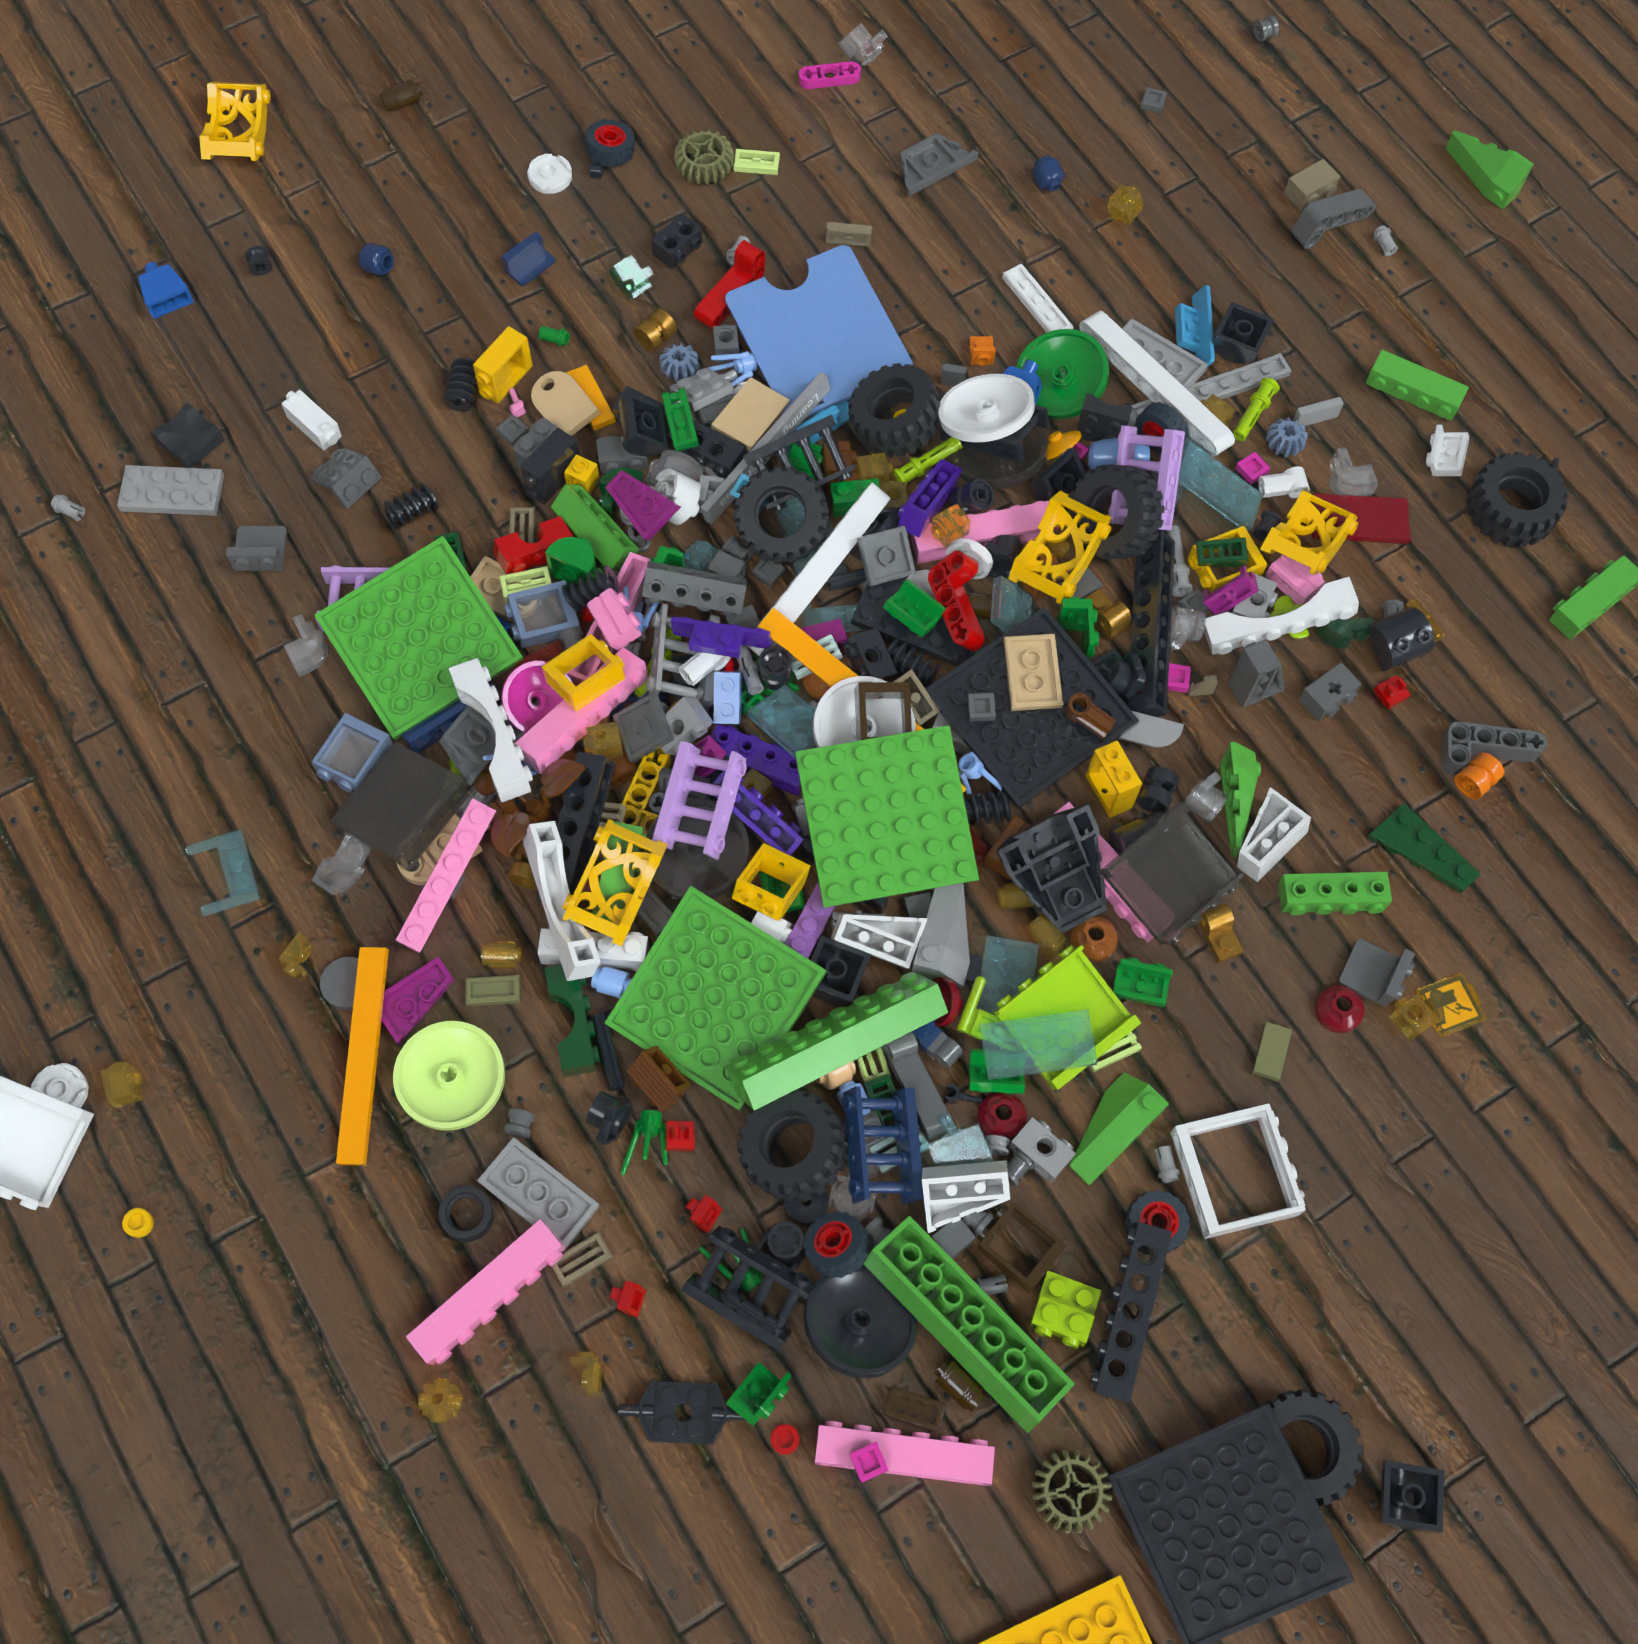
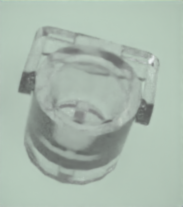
(1186, 626)
(1206, 799)
(842, 1200)

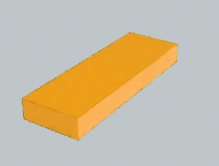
(588, 384)

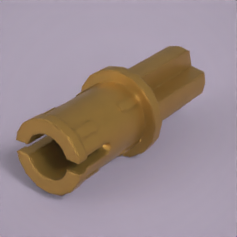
(1437, 630)

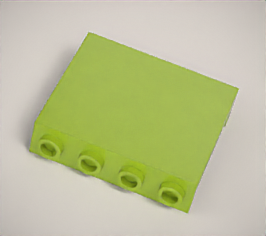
(1069, 987)

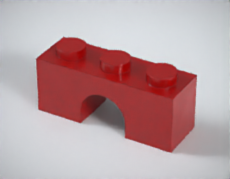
(516, 555)

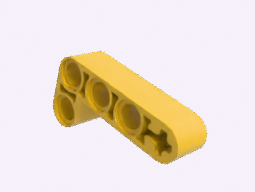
(641, 787)

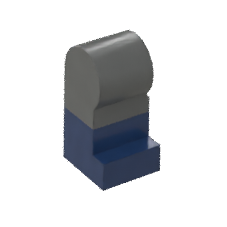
(937, 1045)

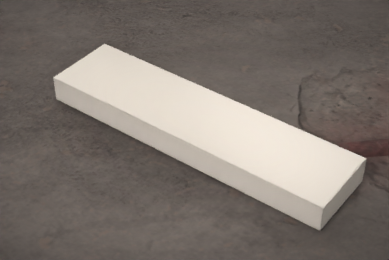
(1035, 299)

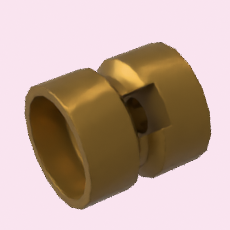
(654, 330)
(521, 871)

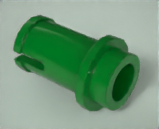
(553, 335)

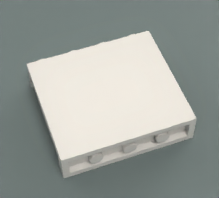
(36, 1142)

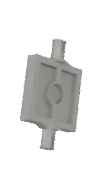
(705, 387)

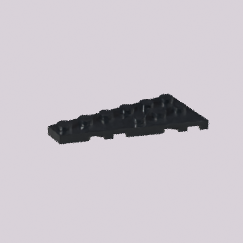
(935, 643)

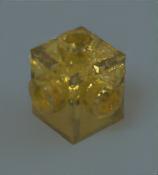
(1125, 204)
(447, 1408)

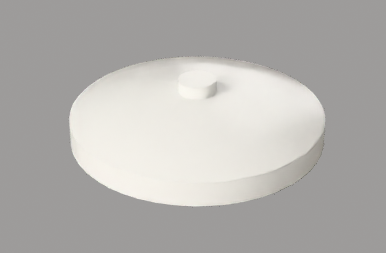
(986, 407)
(836, 720)

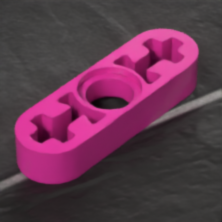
(835, 68)

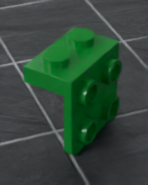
(1079, 615)

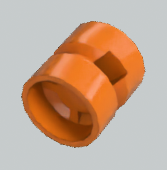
(1479, 776)

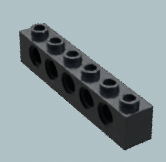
(711, 442)
(587, 819)
(1157, 1241)

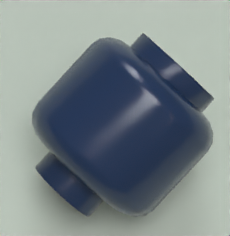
(1048, 173)
(376, 259)

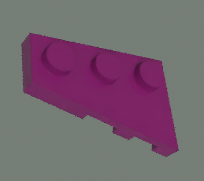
(641, 504)
(413, 997)

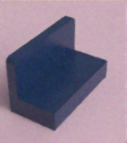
(527, 259)

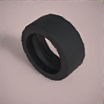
(448, 1202)

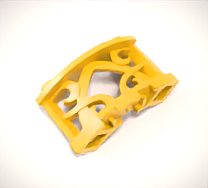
(246, 144)
(1284, 541)
(1026, 563)
(620, 918)

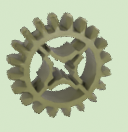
(703, 151)
(1073, 1505)

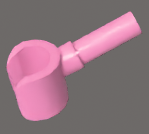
(517, 406)

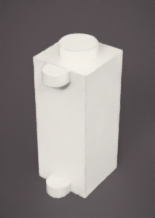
(311, 419)

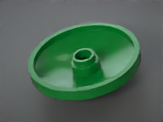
(1068, 369)

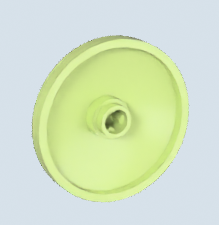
(449, 1075)

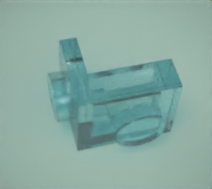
(698, 555)

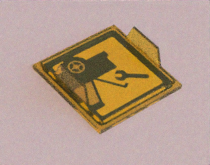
(1453, 1003)

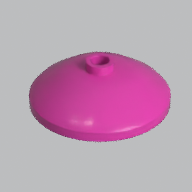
(518, 690)

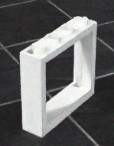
(1195, 1182)

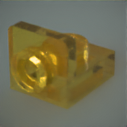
(296, 952)
(592, 1377)

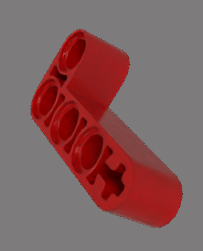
(748, 267)
(947, 586)

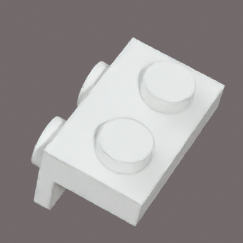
(1447, 452)

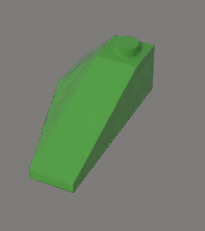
(1492, 170)
(1239, 778)
(1120, 1119)

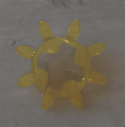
(1059, 549)

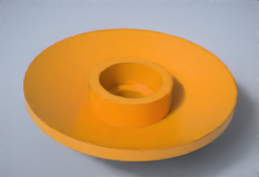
(1060, 442)

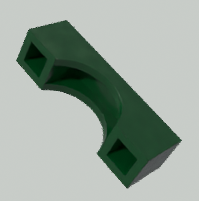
(576, 1050)

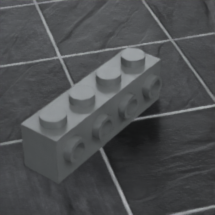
(694, 588)

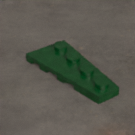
(1416, 841)

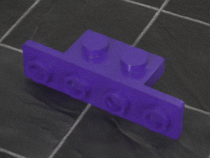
(719, 638)

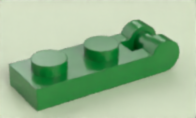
(680, 420)

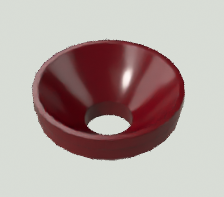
(948, 990)
(1331, 1016)
(992, 1125)

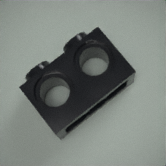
(677, 241)

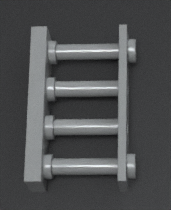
(704, 692)

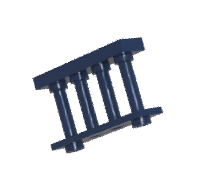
(907, 1141)

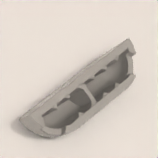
(1153, 731)

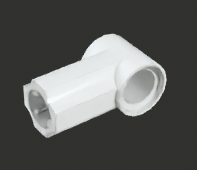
(1286, 483)
(701, 665)

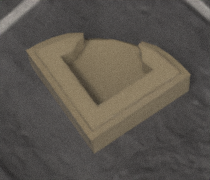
(1203, 688)

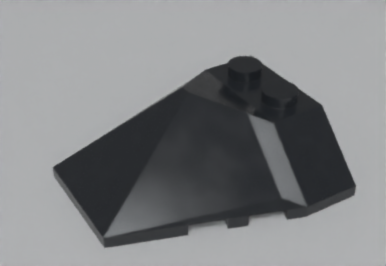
(1059, 866)

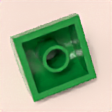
(570, 559)

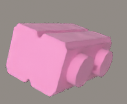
(1295, 579)
(614, 618)

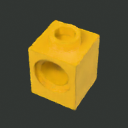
(583, 473)

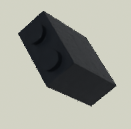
(546, 466)

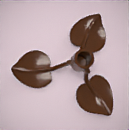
(513, 828)

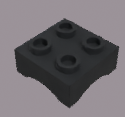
(1101, 419)
(188, 436)

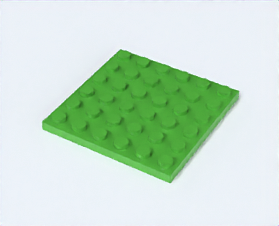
(408, 632)
(886, 816)
(713, 992)

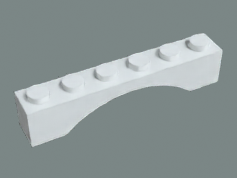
(1232, 631)
(506, 768)
(571, 939)

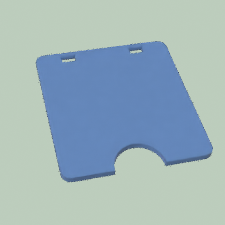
(822, 326)

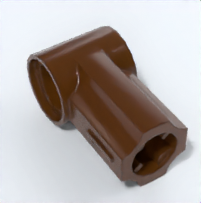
(1092, 716)

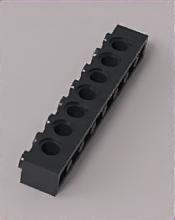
(1153, 624)

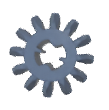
(678, 362)
(1286, 437)

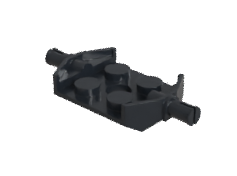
(659, 1406)

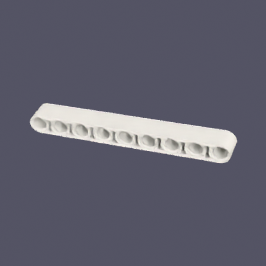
(1157, 382)
(829, 555)

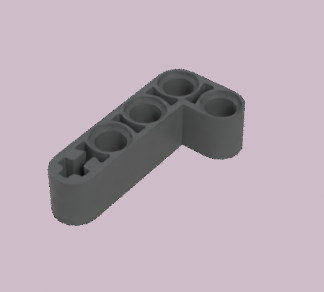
(1331, 213)
(1523, 744)
(910, 1073)

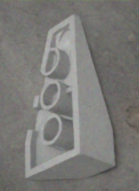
(944, 941)

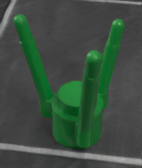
(649, 1126)
(753, 1276)

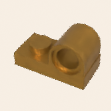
(1111, 618)
(1218, 932)

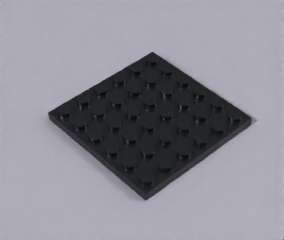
(1029, 747)
(1230, 1528)

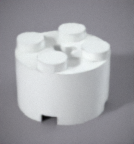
(681, 491)

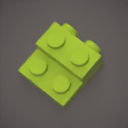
(1065, 1309)

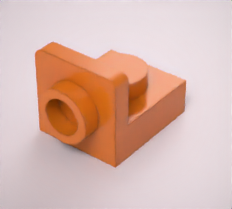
(981, 350)

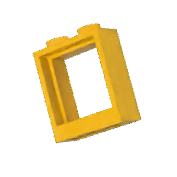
(503, 365)
(1255, 560)
(592, 687)
(1114, 773)
(768, 861)

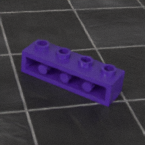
(928, 498)
(765, 758)
(763, 819)

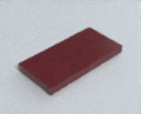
(1378, 517)

